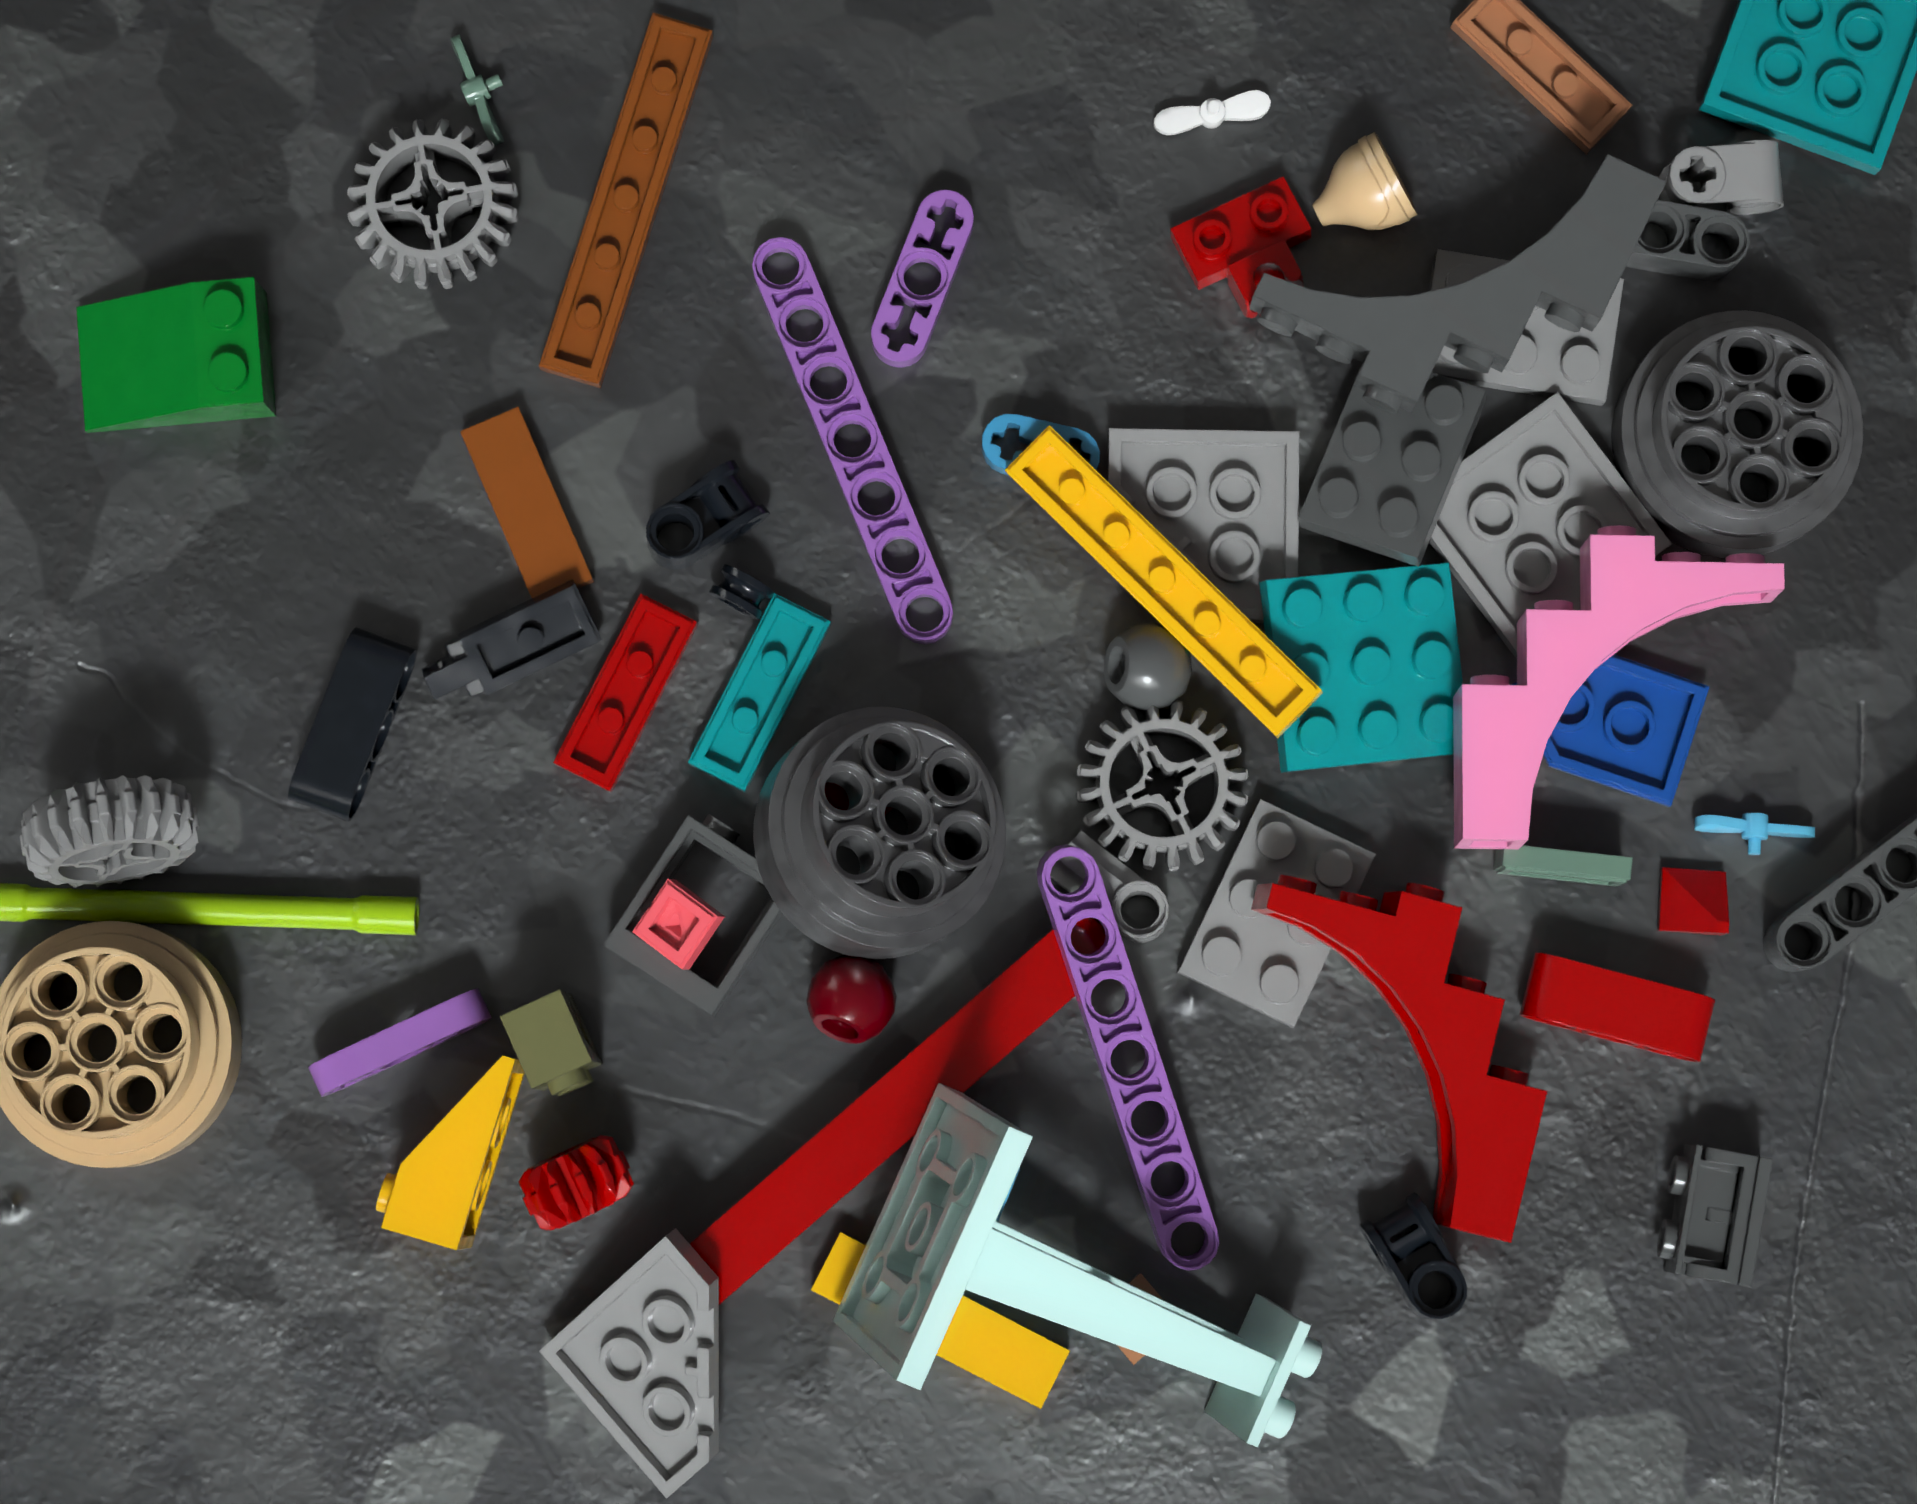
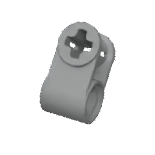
(1732, 178)

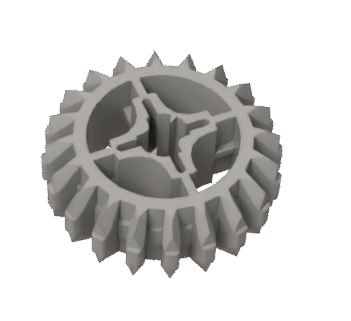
(409, 204)
(1212, 762)
(109, 831)

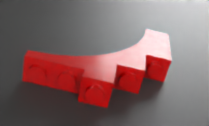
(1482, 1119)

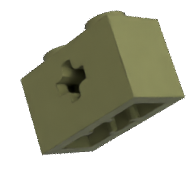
(552, 1043)

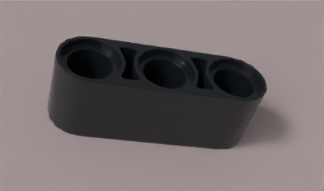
(352, 724)

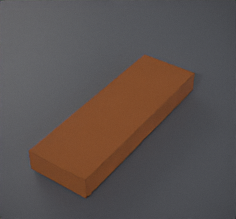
(526, 503)

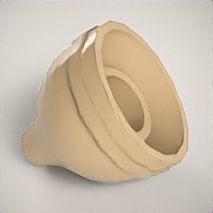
(1364, 189)

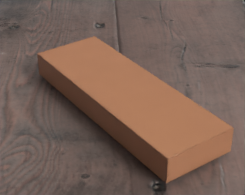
(1542, 69)

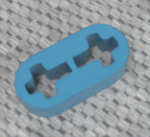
(1029, 430)

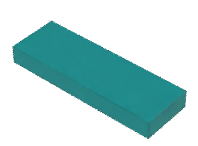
(759, 692)

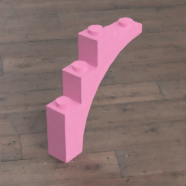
(1623, 595)

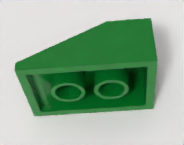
(177, 356)

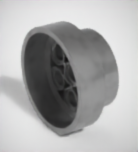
(1709, 509)
(801, 830)

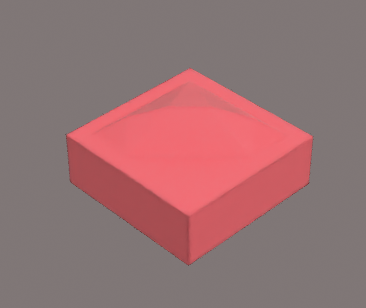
(678, 924)

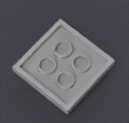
(1527, 510)

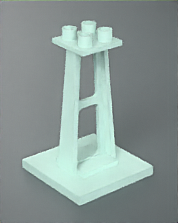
(945, 1239)

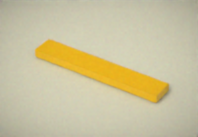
(1164, 581)

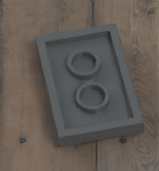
(1393, 471)

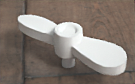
(1212, 112)

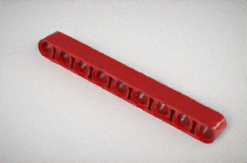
(891, 1111)

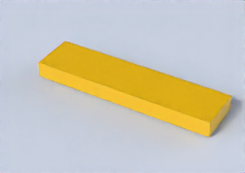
(976, 1337)

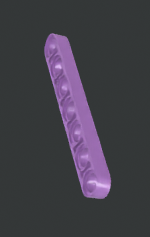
(847, 409)
(1151, 1080)

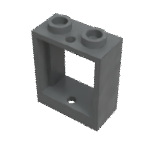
(720, 840)

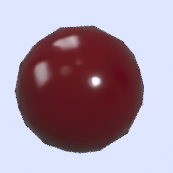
(851, 999)

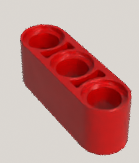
(1617, 1007)

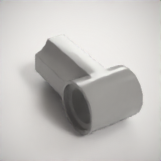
(1120, 884)

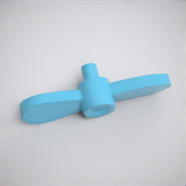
(1752, 827)

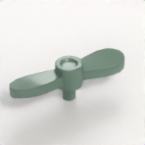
(477, 90)

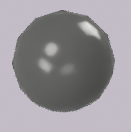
(1147, 667)

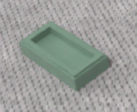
(1564, 865)

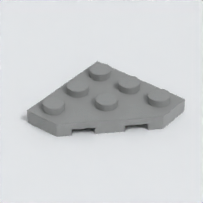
(1217, 500)
(651, 1361)

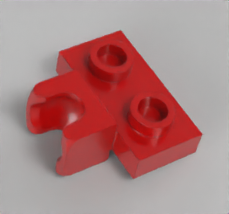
(1245, 241)

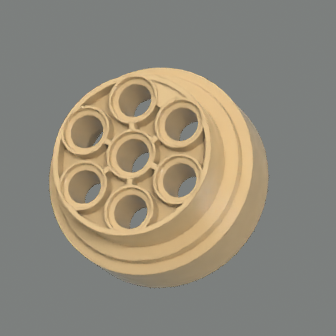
(189, 1080)

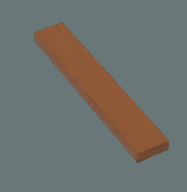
(626, 200)

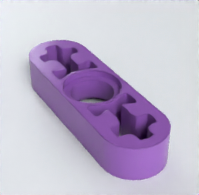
(924, 230)
(399, 1042)

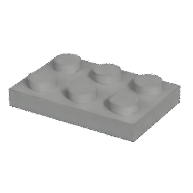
(1546, 355)
(1252, 954)

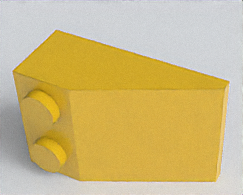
(450, 1172)

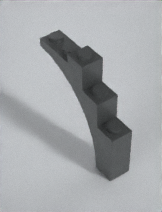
(1402, 336)

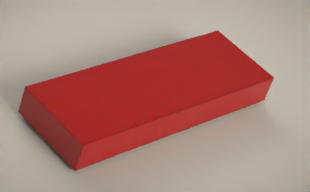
(626, 693)

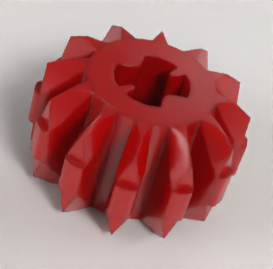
(576, 1182)

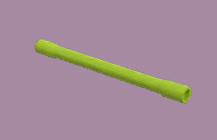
(362, 914)

